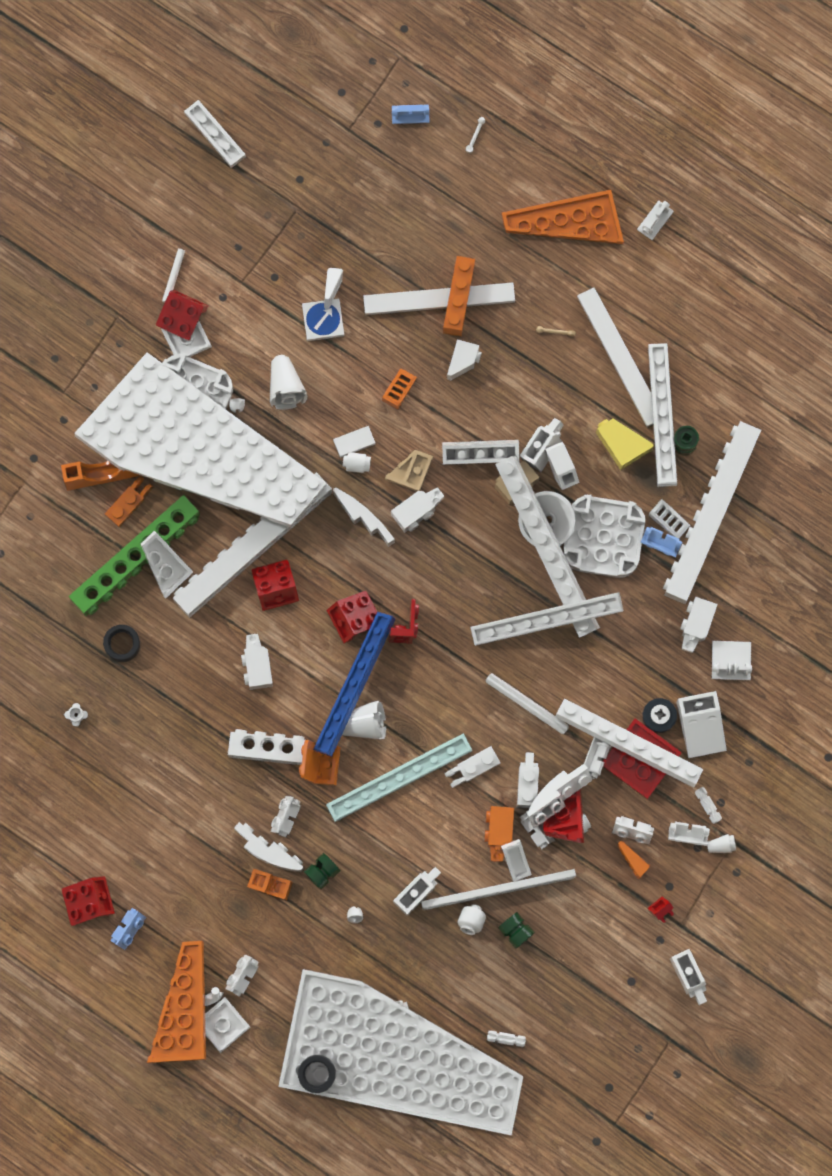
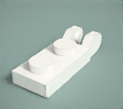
(474, 766)

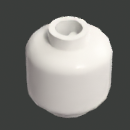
(471, 919)

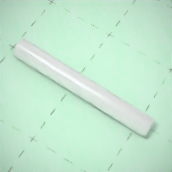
(174, 273)

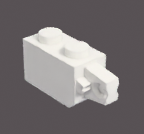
(543, 438)
(416, 508)
(698, 623)
(257, 663)
(527, 782)
(416, 891)
(689, 975)

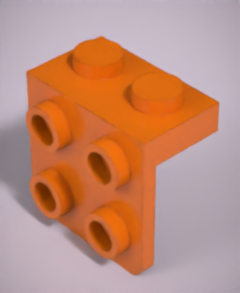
(319, 767)

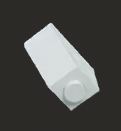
(463, 359)

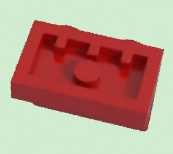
(180, 314)
(275, 585)
(352, 615)
(400, 633)
(88, 900)

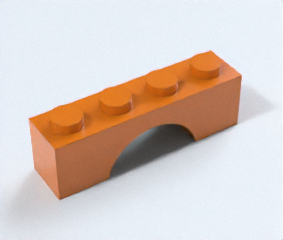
(459, 296)
(82, 475)

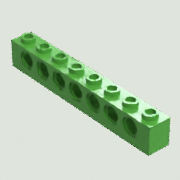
(123, 557)

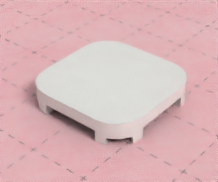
(207, 379)
(605, 537)

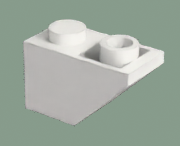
(562, 466)

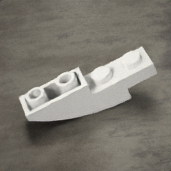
(552, 796)
(273, 855)

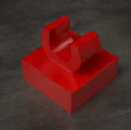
(661, 908)

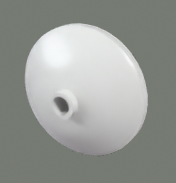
(562, 516)

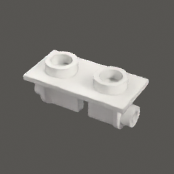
(655, 219)
(594, 757)
(281, 821)
(641, 833)
(680, 833)
(539, 836)
(245, 967)

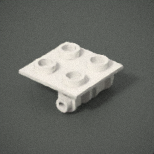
(731, 660)

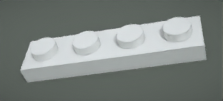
(214, 133)

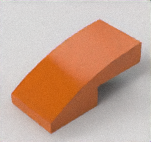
(270, 884)

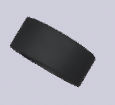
(121, 657)
(302, 1078)

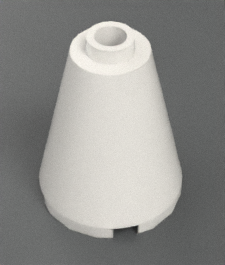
(285, 384)
(367, 722)

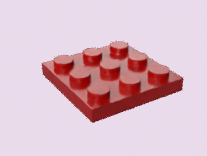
(634, 772)

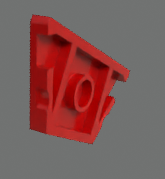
(568, 822)

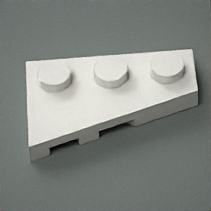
(165, 564)

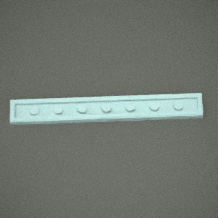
(399, 777)

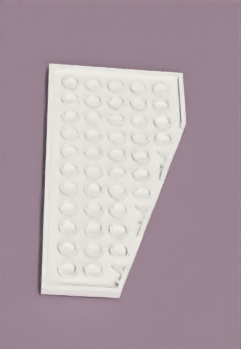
(189, 442)
(394, 1057)

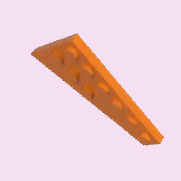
(577, 218)
(182, 1020)

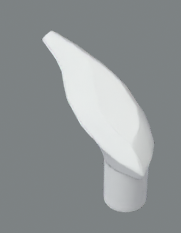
(213, 997)

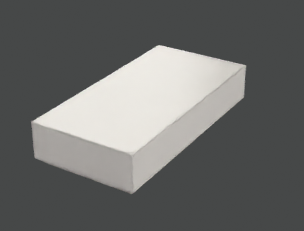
(354, 441)
(516, 860)

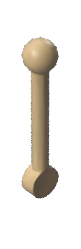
(540, 329)

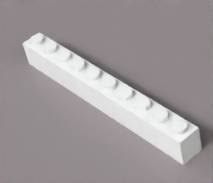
(712, 512)
(543, 538)
(236, 560)

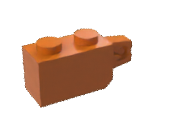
(500, 830)

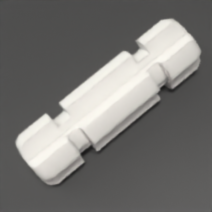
(708, 805)
(505, 1038)

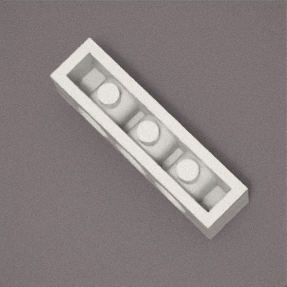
(479, 451)
(239, 737)

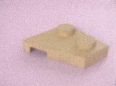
(411, 471)

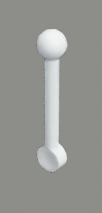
(469, 149)

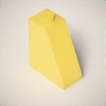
(622, 443)

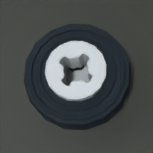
(655, 719)

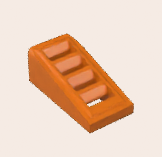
(390, 400)
(635, 862)

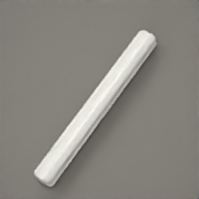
(527, 703)

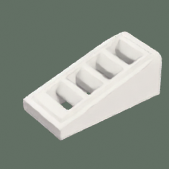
(333, 282)
(673, 514)

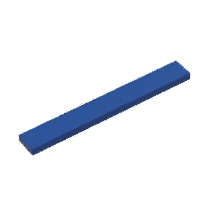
(354, 684)

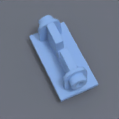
(410, 114)
(669, 545)
(124, 936)

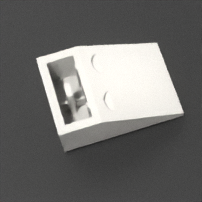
(701, 724)

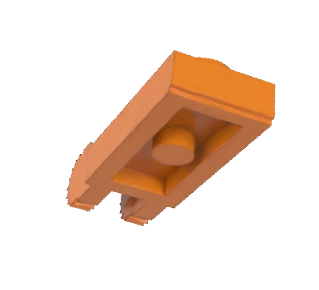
(128, 502)

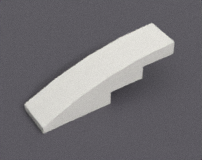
(358, 512)

